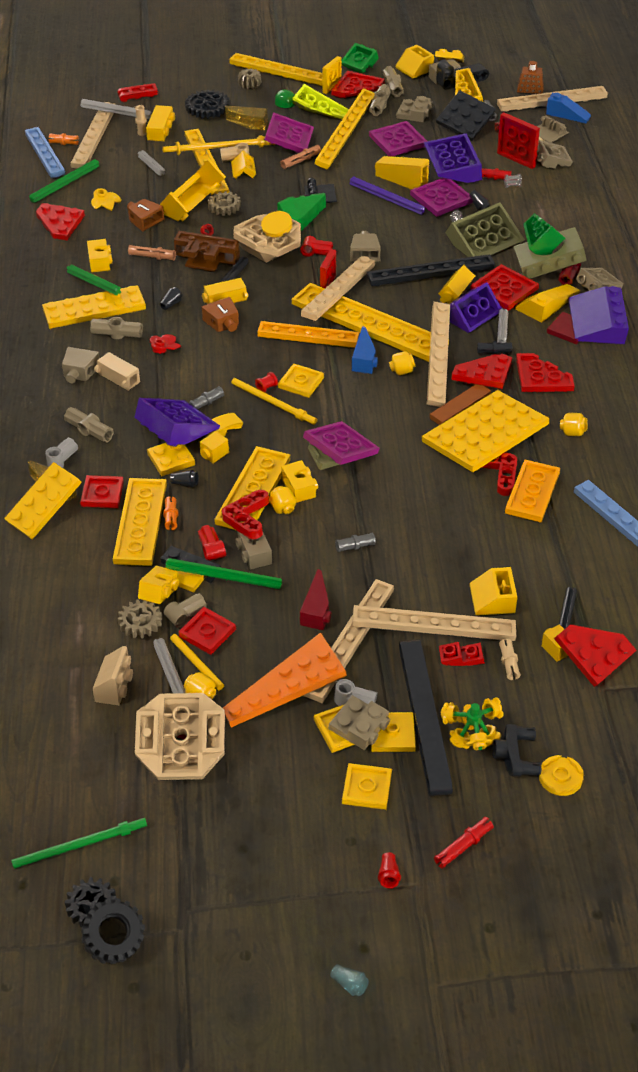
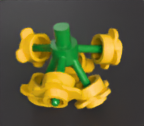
(472, 718)

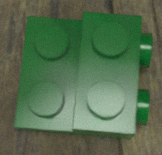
(360, 58)

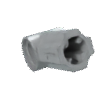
(61, 452)
(346, 688)

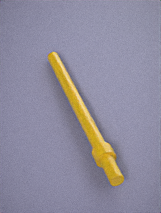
(299, 413)

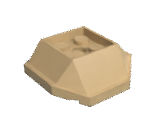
(262, 246)
(175, 715)

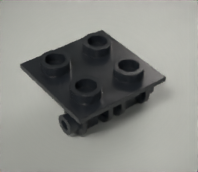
(328, 189)

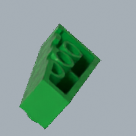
(541, 236)

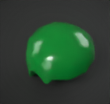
(284, 99)

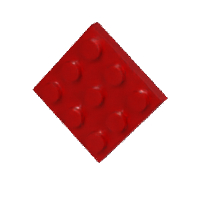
(518, 140)
(508, 286)

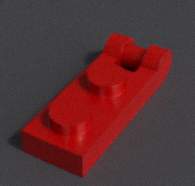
(137, 92)

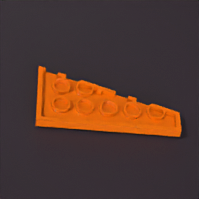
(297, 675)

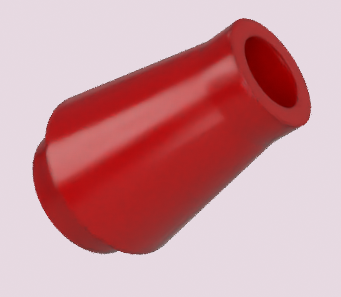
(389, 872)

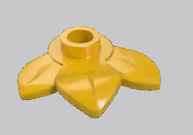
(104, 199)

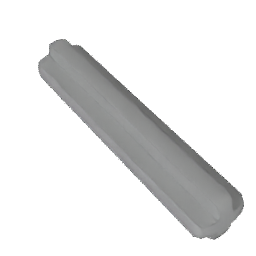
(147, 159)
(502, 326)

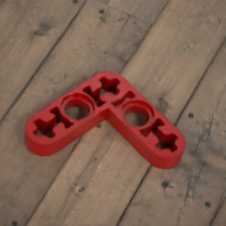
(507, 465)
(253, 502)

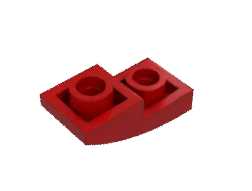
(466, 655)

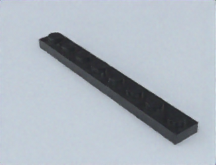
(429, 270)

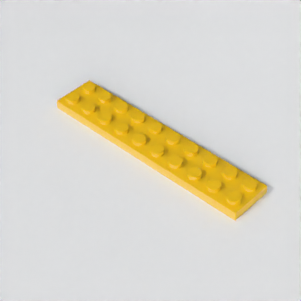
(378, 324)

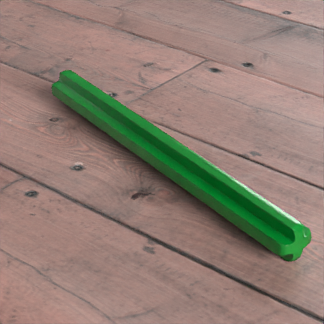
(63, 181)
(223, 573)

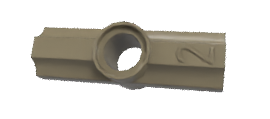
(393, 81)
(380, 100)
(116, 328)
(88, 424)

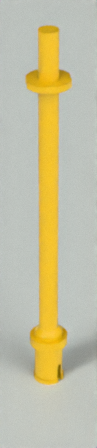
(178, 148)

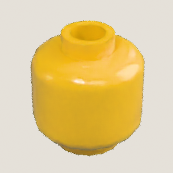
(402, 363)
(574, 424)
(282, 500)
(200, 684)

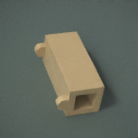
(118, 371)

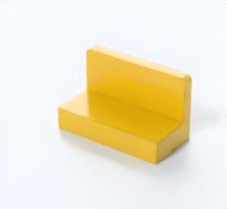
(243, 163)

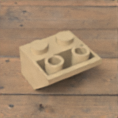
(113, 677)

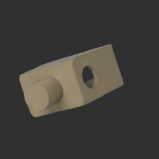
(365, 245)
(79, 364)

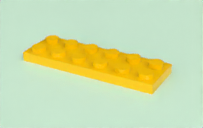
(93, 307)
(259, 473)
(140, 522)

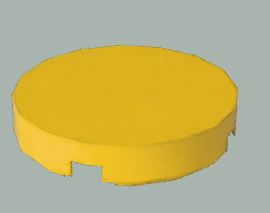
(276, 224)
(561, 775)

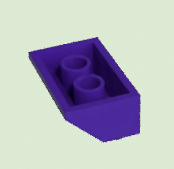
(474, 308)

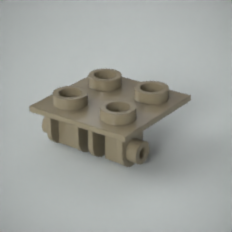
(551, 130)

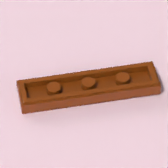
(459, 403)

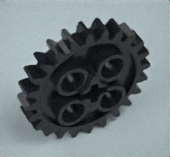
(207, 104)

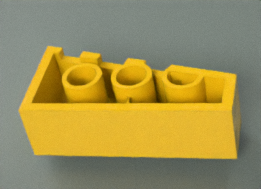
(466, 83)

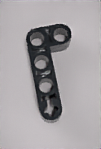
(447, 74)

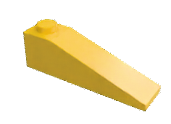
(547, 303)

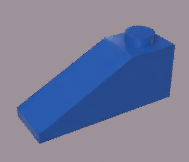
(564, 107)
(364, 354)

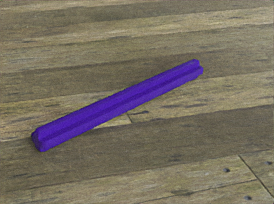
(389, 196)

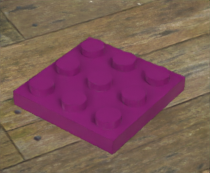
(288, 133)
(397, 138)
(441, 196)
(341, 442)

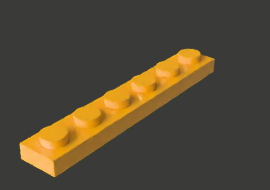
(308, 334)

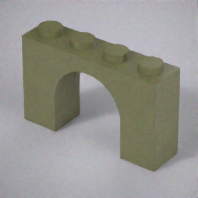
(536, 265)

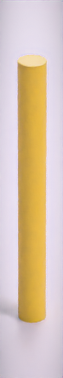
(196, 661)

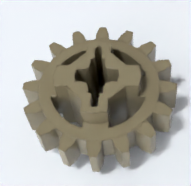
(224, 203)
(140, 619)

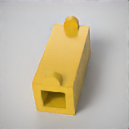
(456, 285)
(233, 288)

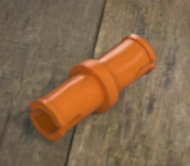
(63, 139)
(170, 513)

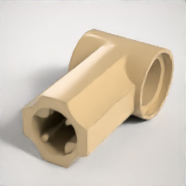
(230, 153)

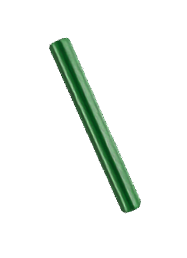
(93, 279)

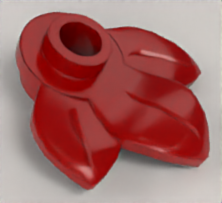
(162, 343)

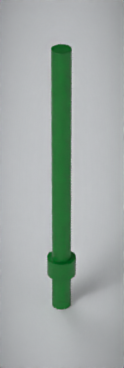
(123, 829)

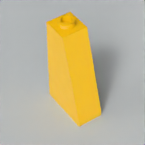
(403, 171)

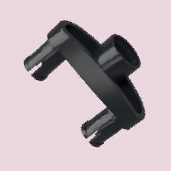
(508, 750)

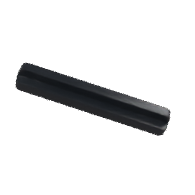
(236, 269)
(568, 605)

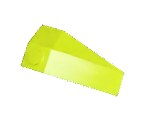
(318, 103)

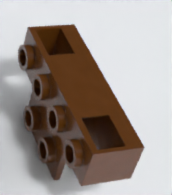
(205, 250)

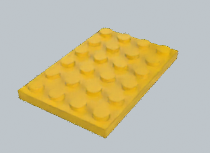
(485, 430)

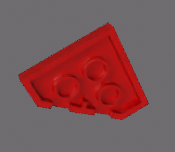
(353, 83)
(59, 220)
(485, 371)
(541, 376)
(594, 650)

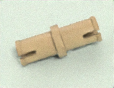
(140, 120)
(509, 659)

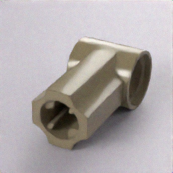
(181, 612)

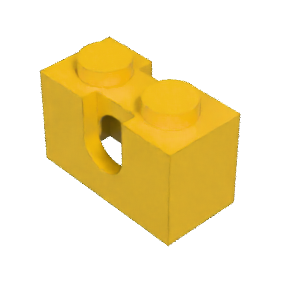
(99, 255)
(299, 480)
(158, 584)

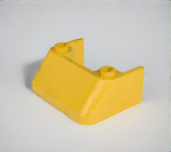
(193, 191)

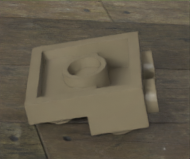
(415, 110)
(552, 154)
(596, 278)
(360, 722)

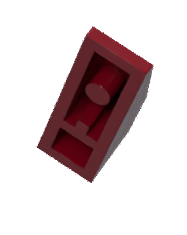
(315, 608)

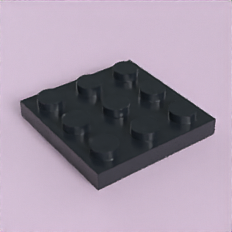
(465, 115)

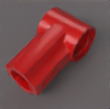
(312, 246)
(212, 546)

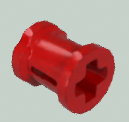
(266, 382)

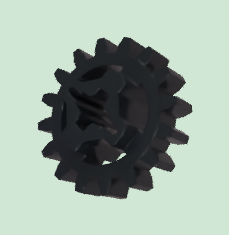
(86, 897)

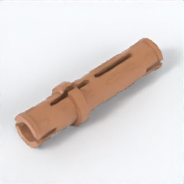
(313, 151)
(158, 253)

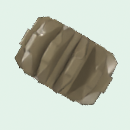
(249, 78)

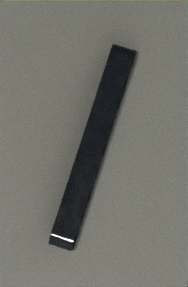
(425, 718)

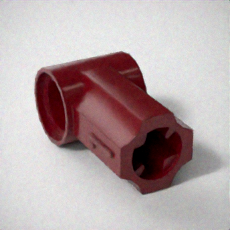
(568, 274)

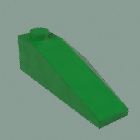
(303, 208)

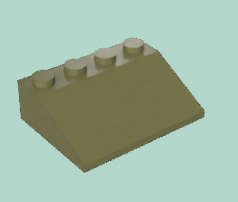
(484, 232)

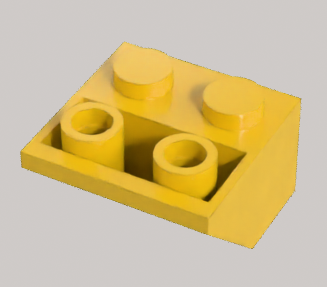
(415, 61)
(494, 592)

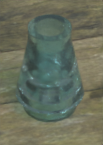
(350, 980)

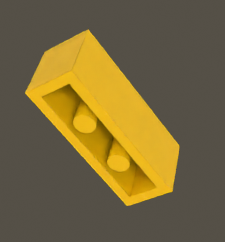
(160, 123)

